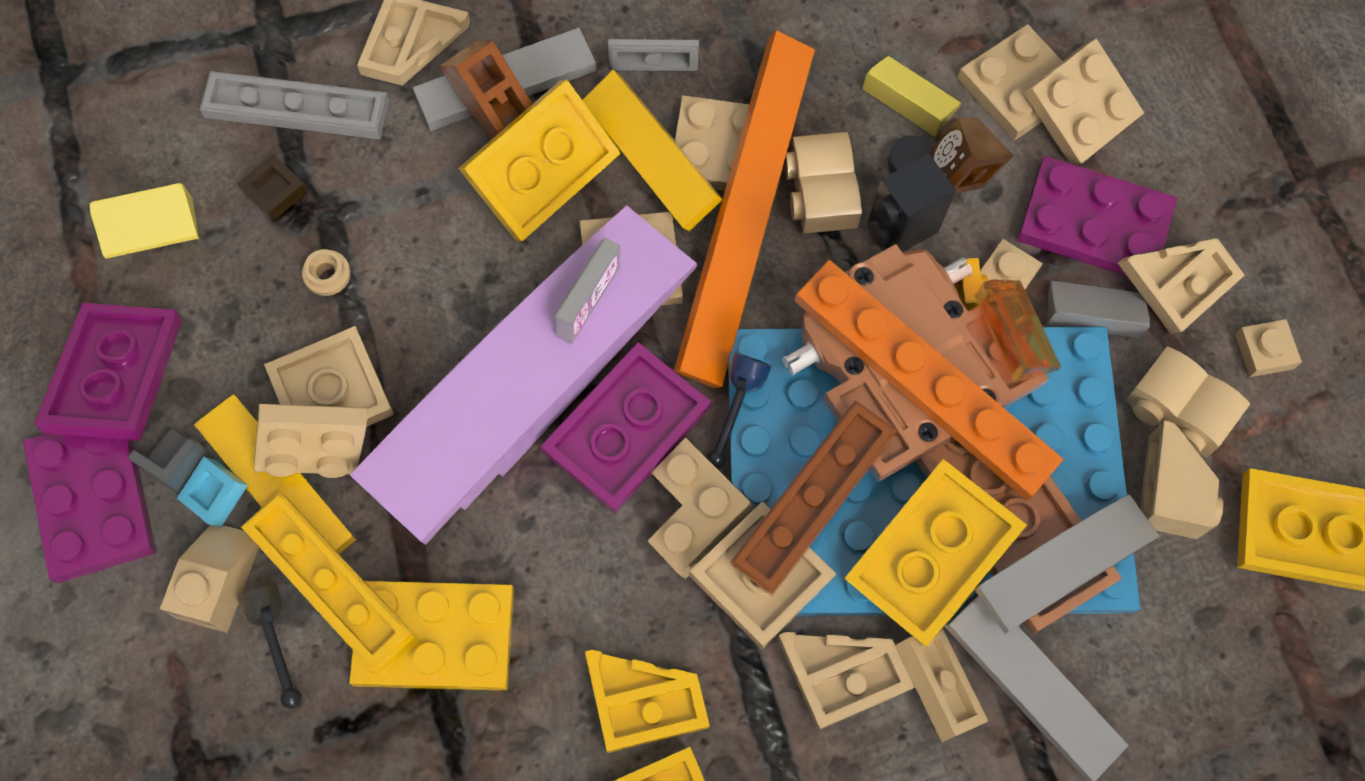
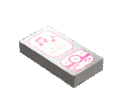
(587, 290)

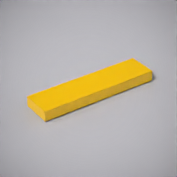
(652, 151)
(233, 436)
(328, 582)

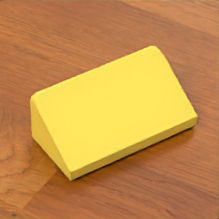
(910, 95)
(144, 220)

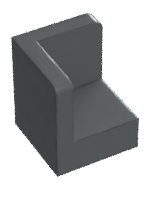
(171, 460)

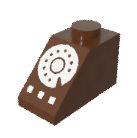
(969, 154)

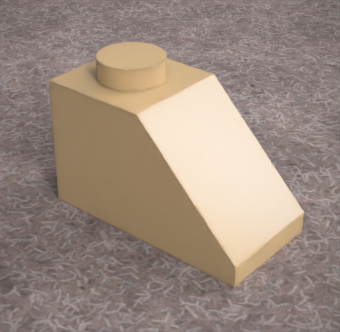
(1178, 486)
(211, 578)

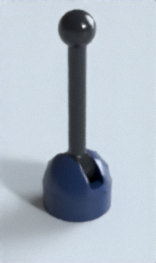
(747, 376)

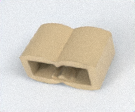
(824, 183)
(1185, 394)

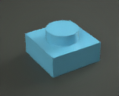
(212, 491)

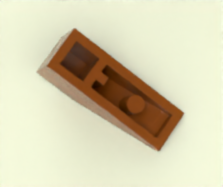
(486, 86)

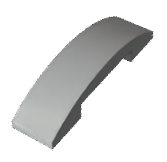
(1066, 563)

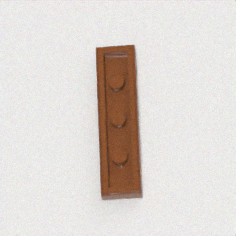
(813, 498)

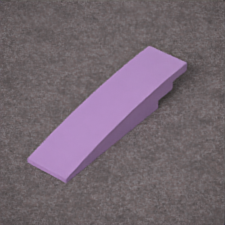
(517, 382)

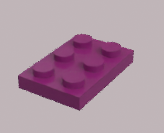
(1094, 216)
(109, 372)
(626, 427)
(87, 504)

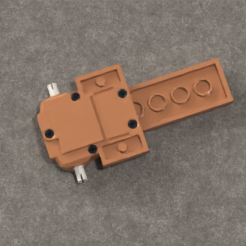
(928, 303)

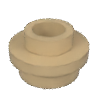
(318, 263)

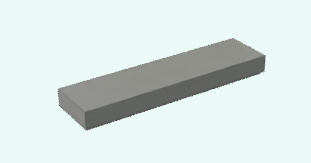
(534, 66)
(294, 105)
(1038, 690)

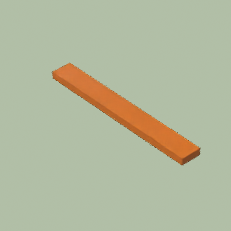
(744, 212)

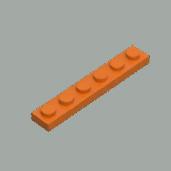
(928, 380)

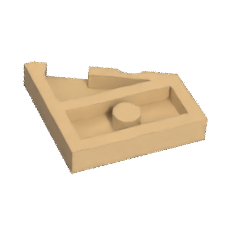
(408, 38)
(1182, 280)
(844, 674)

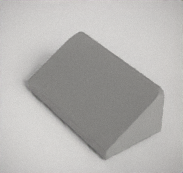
(653, 55)
(1092, 306)

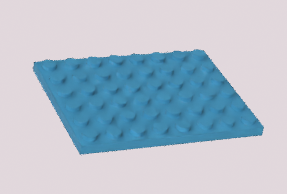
(789, 421)

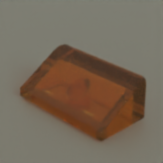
(1016, 329)

